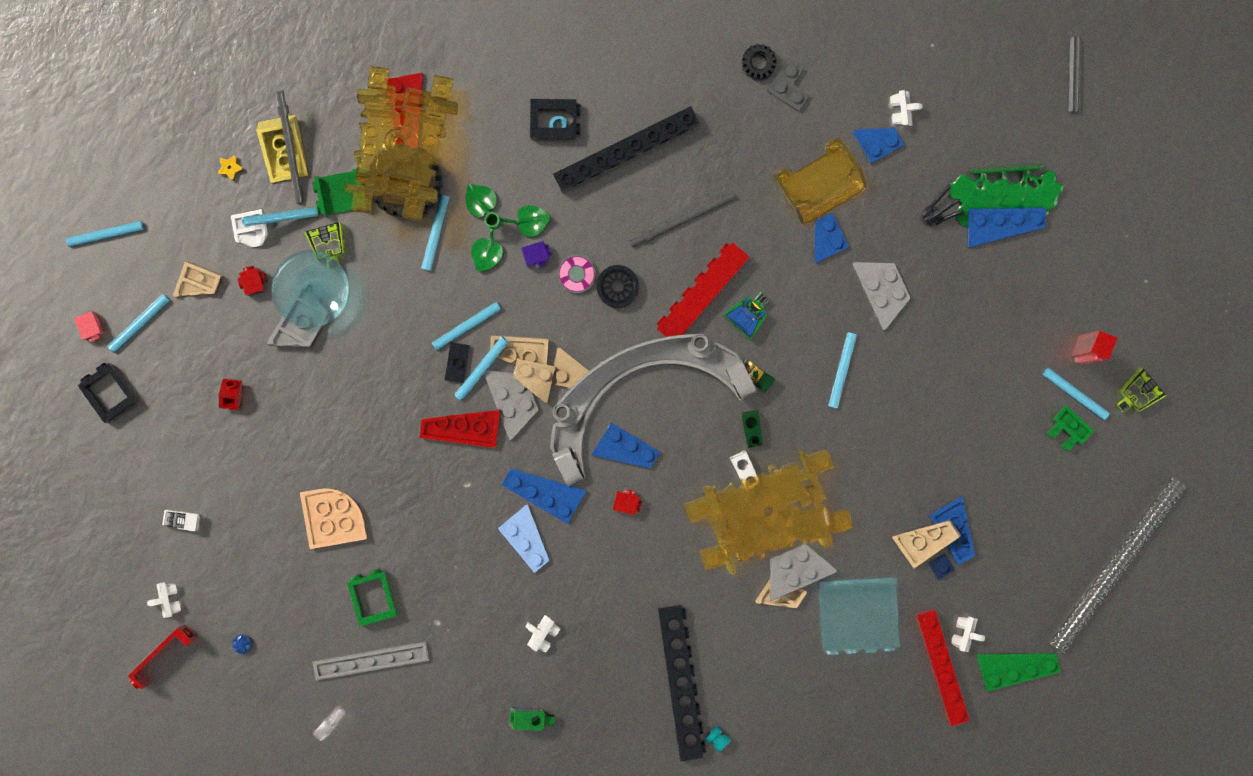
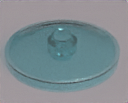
(310, 288)

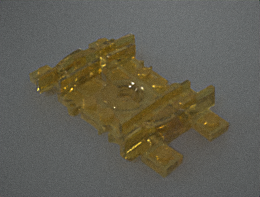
(392, 169)
(773, 531)

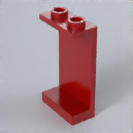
(181, 633)

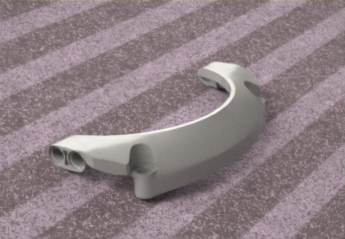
(585, 394)

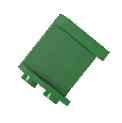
(332, 192)

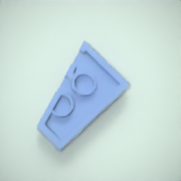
(525, 538)

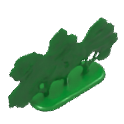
(1003, 193)

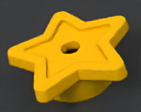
(234, 167)

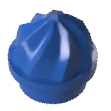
(241, 644)

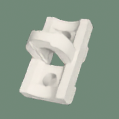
(903, 100)
(166, 607)
(538, 640)
(964, 642)

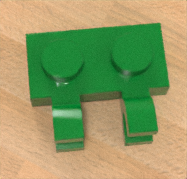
(1072, 425)

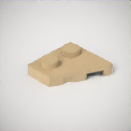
(196, 280)
(567, 370)
(535, 377)
(790, 600)

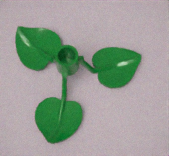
(482, 199)

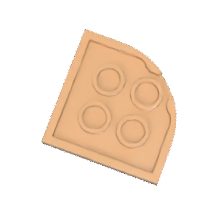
(331, 518)

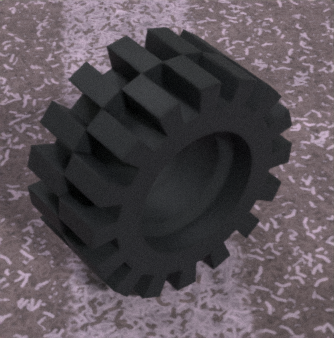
(759, 50)

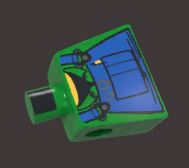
(748, 315)
(521, 719)

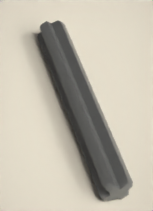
(1075, 74)

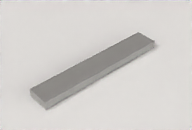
(370, 660)

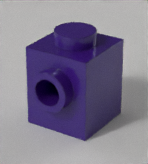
(536, 254)

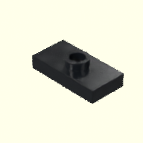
(457, 362)

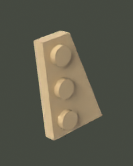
(523, 348)
(926, 541)

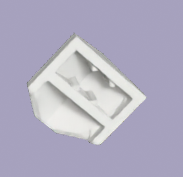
(249, 235)

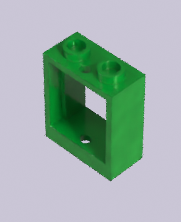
(357, 579)

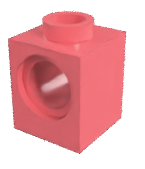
(89, 326)

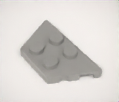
(883, 289)
(292, 335)
(513, 399)
(797, 570)

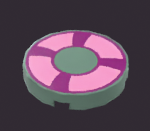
(576, 274)

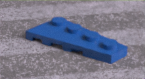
(998, 223)
(545, 493)

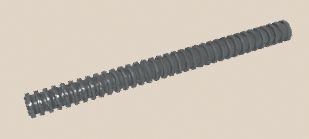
(1118, 565)

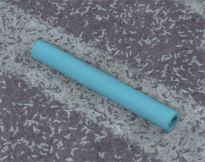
(279, 216)
(435, 232)
(104, 233)
(138, 323)
(466, 326)
(481, 368)
(842, 370)
(1075, 393)

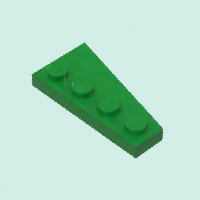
(1015, 668)

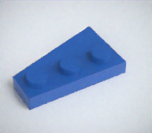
(625, 448)
(962, 547)

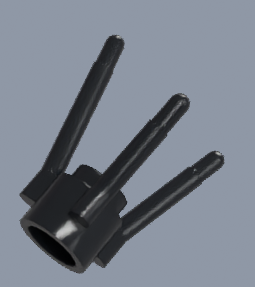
(933, 215)

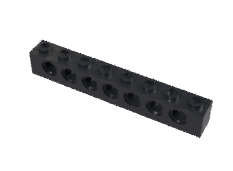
(626, 149)
(686, 750)

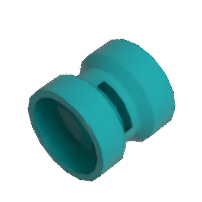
(719, 740)

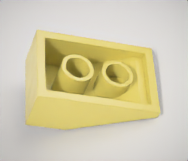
(274, 149)

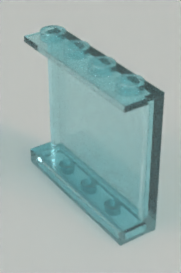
(858, 615)

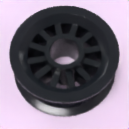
(604, 296)

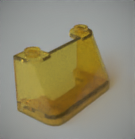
(822, 183)

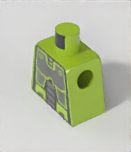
(327, 239)
(1139, 392)

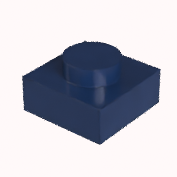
(941, 566)

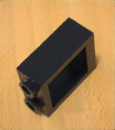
(117, 409)

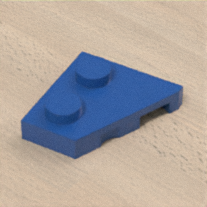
(877, 142)
(828, 238)

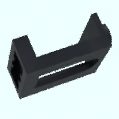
(567, 132)

